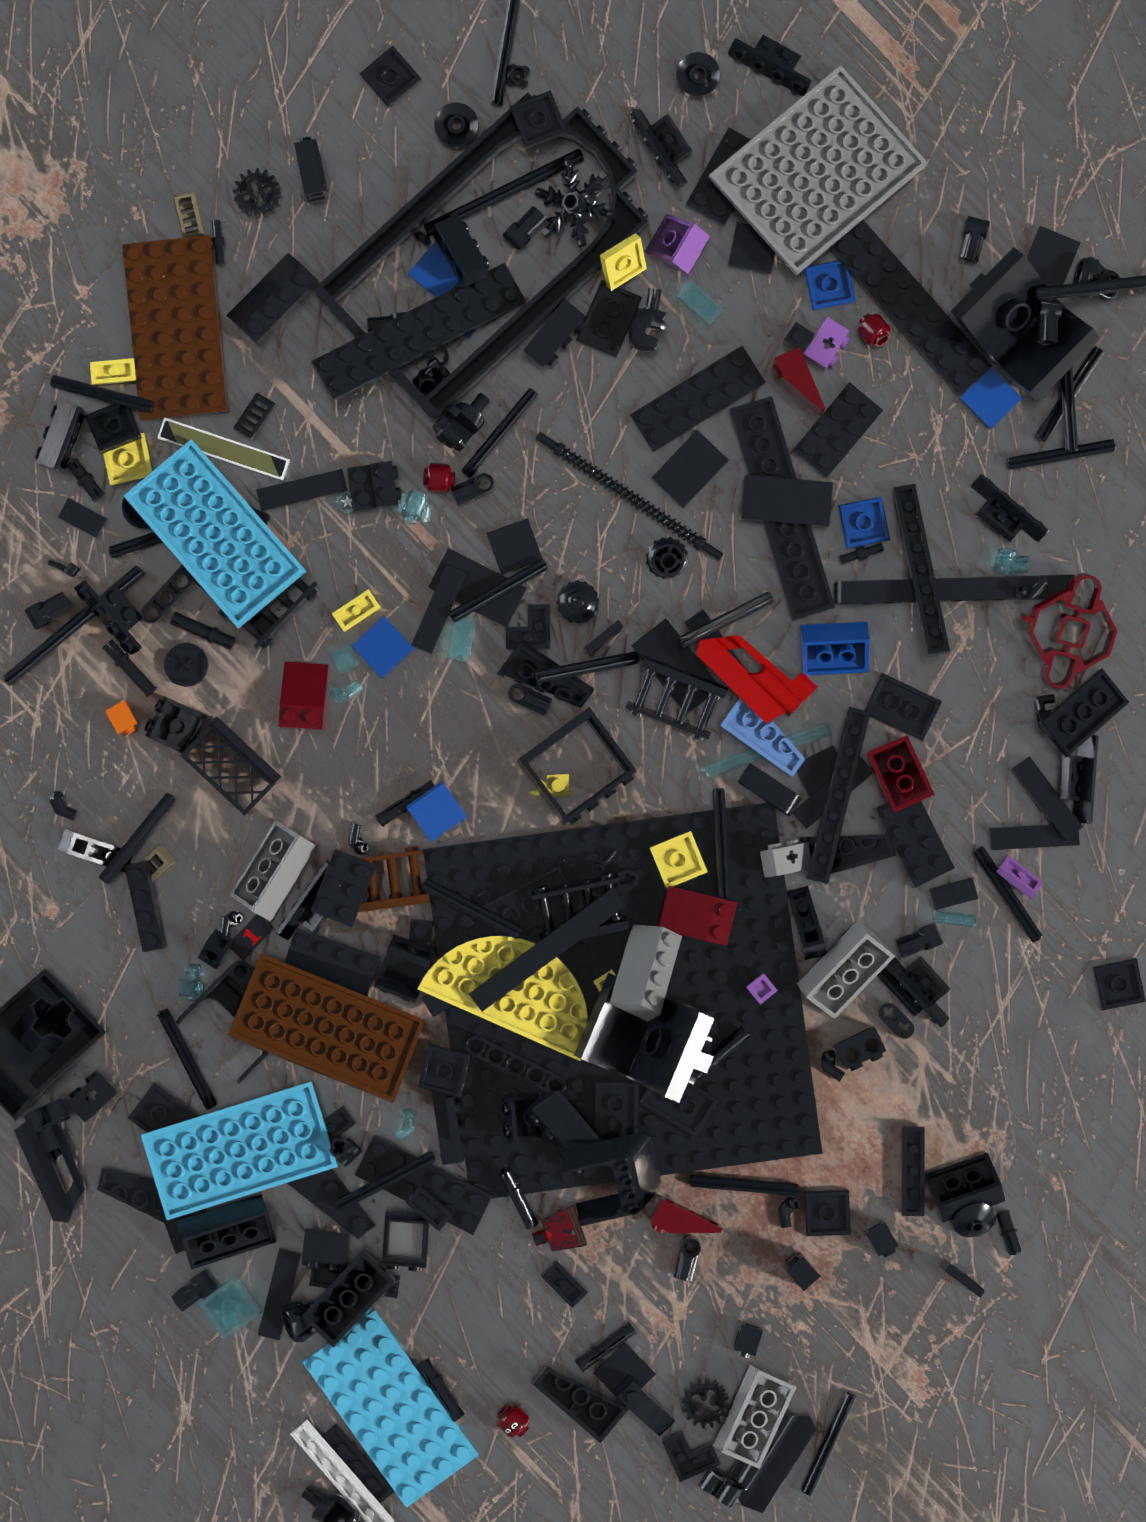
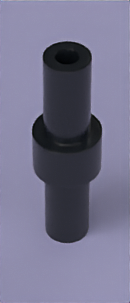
(218, 242)
(861, 553)

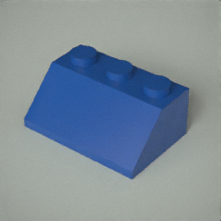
(835, 648)

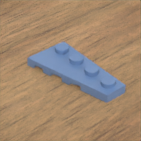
(762, 737)

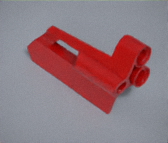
(765, 692)

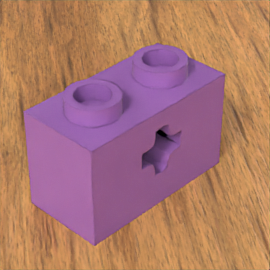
(830, 331)

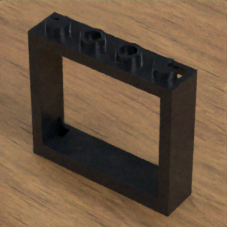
(589, 716)

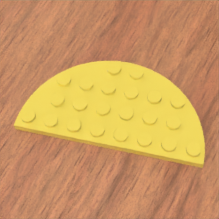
(542, 1007)

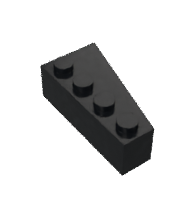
(583, 1405)

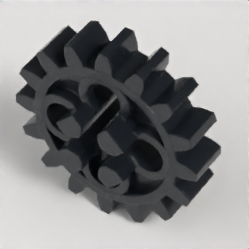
(262, 181)
(718, 1400)

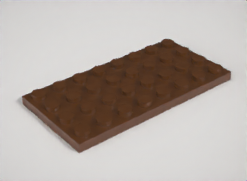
(175, 326)
(326, 1028)

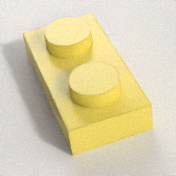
(113, 371)
(356, 610)

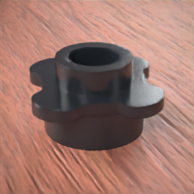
(517, 69)

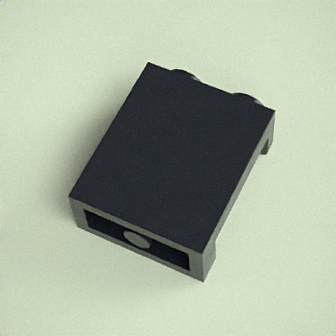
(404, 968)

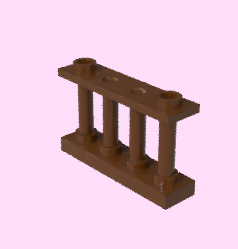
(396, 899)

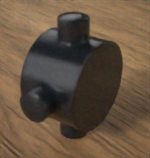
(422, 238)

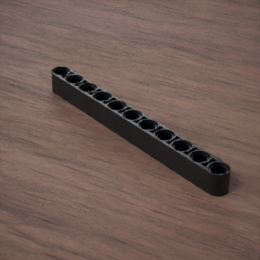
(948, 589)

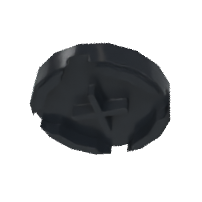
(186, 664)

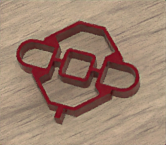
(1066, 597)

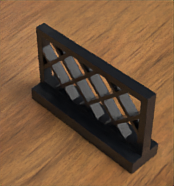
(241, 749)

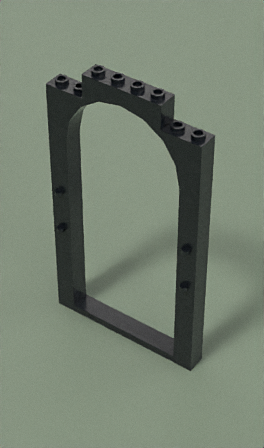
(496, 138)

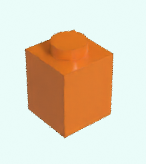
(122, 718)

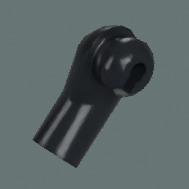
(59, 807)
(355, 841)

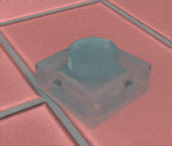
(345, 659)

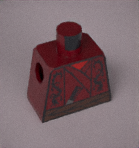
(561, 1230)

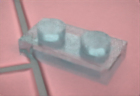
(700, 302)
(462, 639)

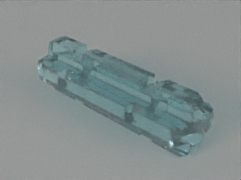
(954, 918)

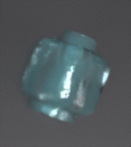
(413, 506)

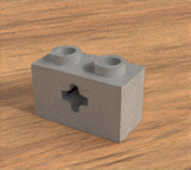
(785, 859)

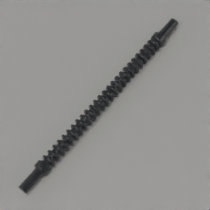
(560, 450)

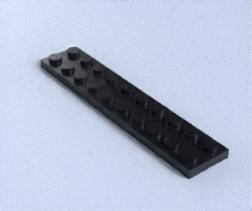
(910, 307)
(417, 332)
(791, 544)

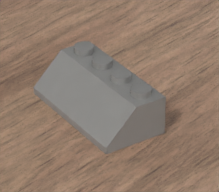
(273, 870)
(845, 970)
(645, 971)
(754, 1416)

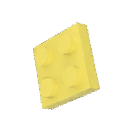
(623, 262)
(128, 462)
(678, 859)

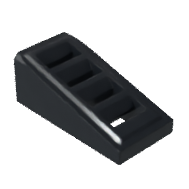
(261, 420)

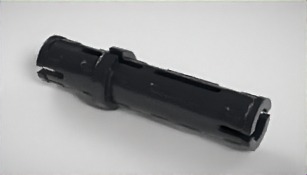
(197, 628)
(124, 662)
(399, 807)
(727, 1048)
(514, 1190)
(605, 1347)
(435, 1381)

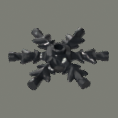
(575, 197)

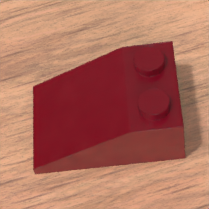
(796, 377)
(303, 696)
(900, 774)
(697, 915)
(678, 1219)

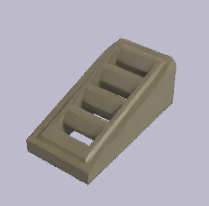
(183, 196)
(165, 856)

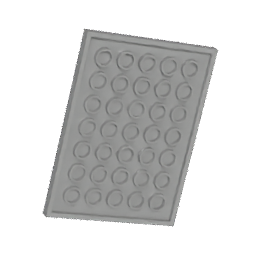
(818, 170)

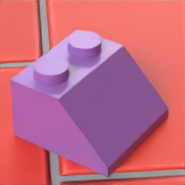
(677, 243)

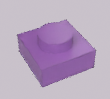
(761, 988)

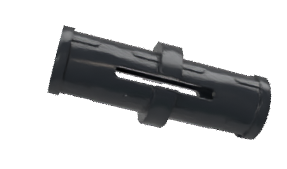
(85, 479)

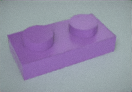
(1019, 877)

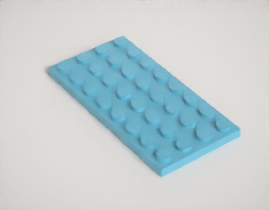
(214, 533)
(239, 1150)
(391, 1409)

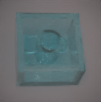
(230, 1307)

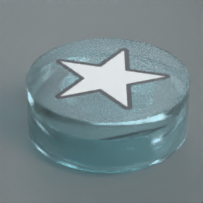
(344, 502)

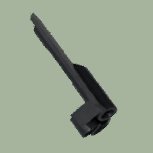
(42, 1144)
(755, 1486)

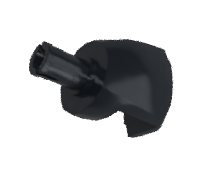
(647, 318)
(460, 422)
(332, 1507)

